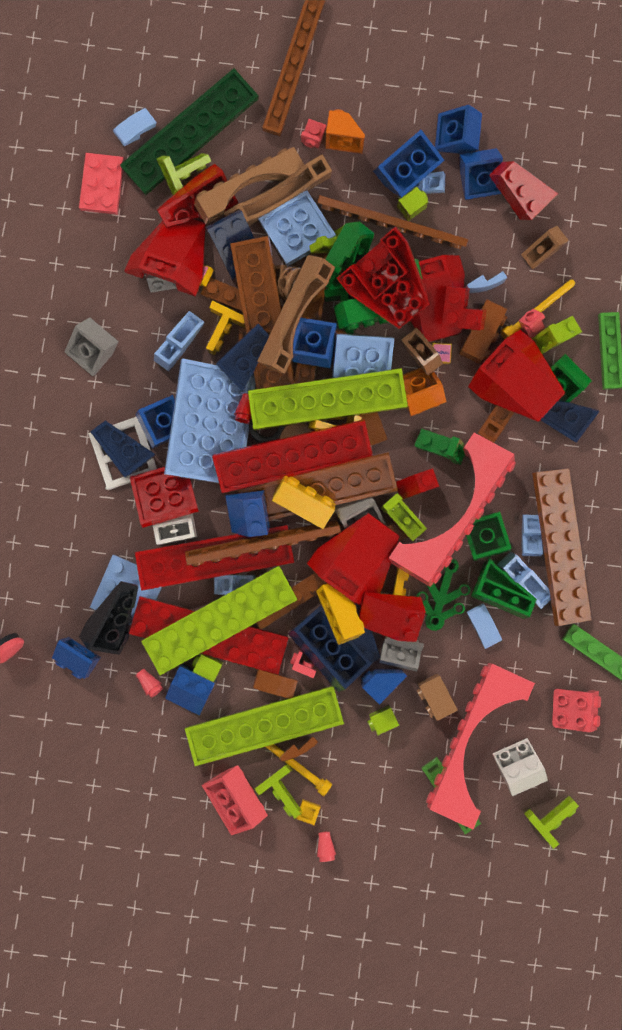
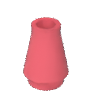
(149, 683)
(326, 849)

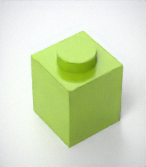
(413, 203)
(207, 666)
(382, 720)

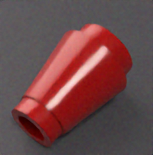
(243, 410)

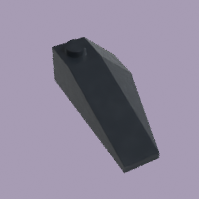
(109, 624)

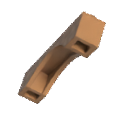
(279, 168)
(304, 179)
(279, 346)

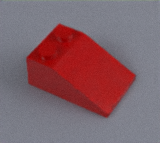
(393, 615)

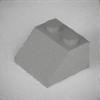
(90, 346)
(353, 511)

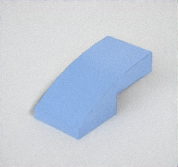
(133, 126)
(432, 183)
(481, 284)
(531, 536)
(228, 583)
(484, 626)

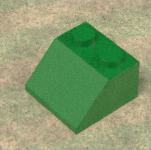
(570, 378)

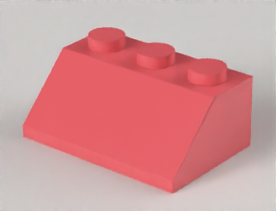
(235, 800)

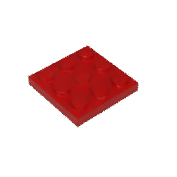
(162, 497)

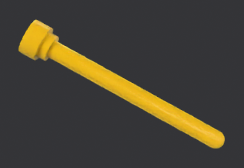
(509, 330)
(321, 785)

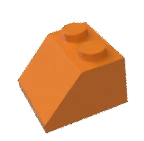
(343, 133)
(422, 391)

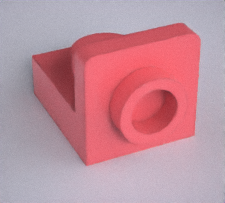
(313, 134)
(532, 323)
(305, 668)

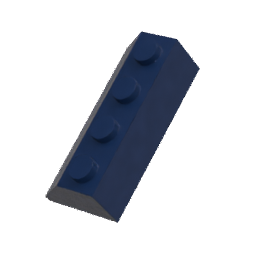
(338, 663)

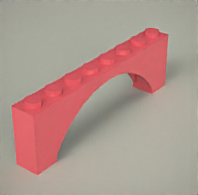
(429, 557)
(450, 793)

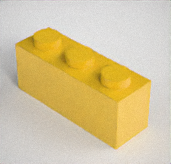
(304, 501)
(341, 614)

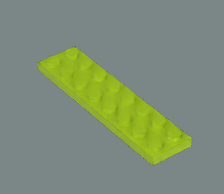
(327, 399)
(219, 620)
(264, 725)

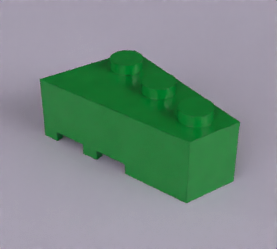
(348, 249)
(352, 314)
(502, 592)

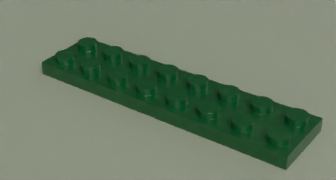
(190, 130)

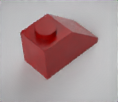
(417, 484)

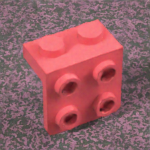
(576, 710)

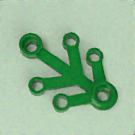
(442, 598)

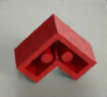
(456, 310)

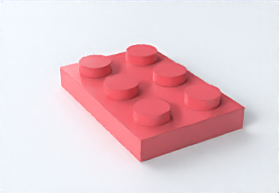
(101, 183)

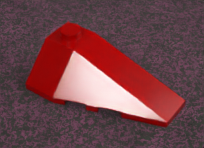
(181, 206)

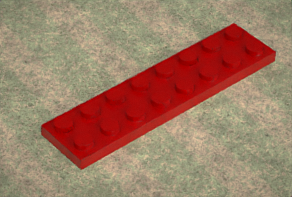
(291, 456)
(169, 567)
(248, 647)

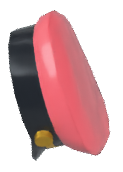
(10, 646)

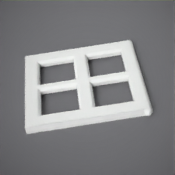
(103, 460)

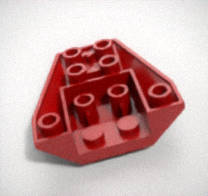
(172, 255)
(436, 276)
(388, 280)
(518, 378)
(356, 558)

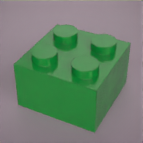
(488, 537)

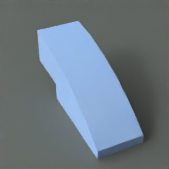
(178, 341)
(526, 578)

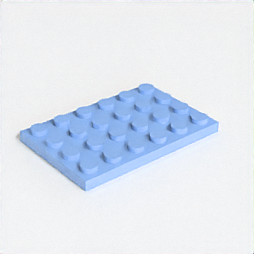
(204, 420)

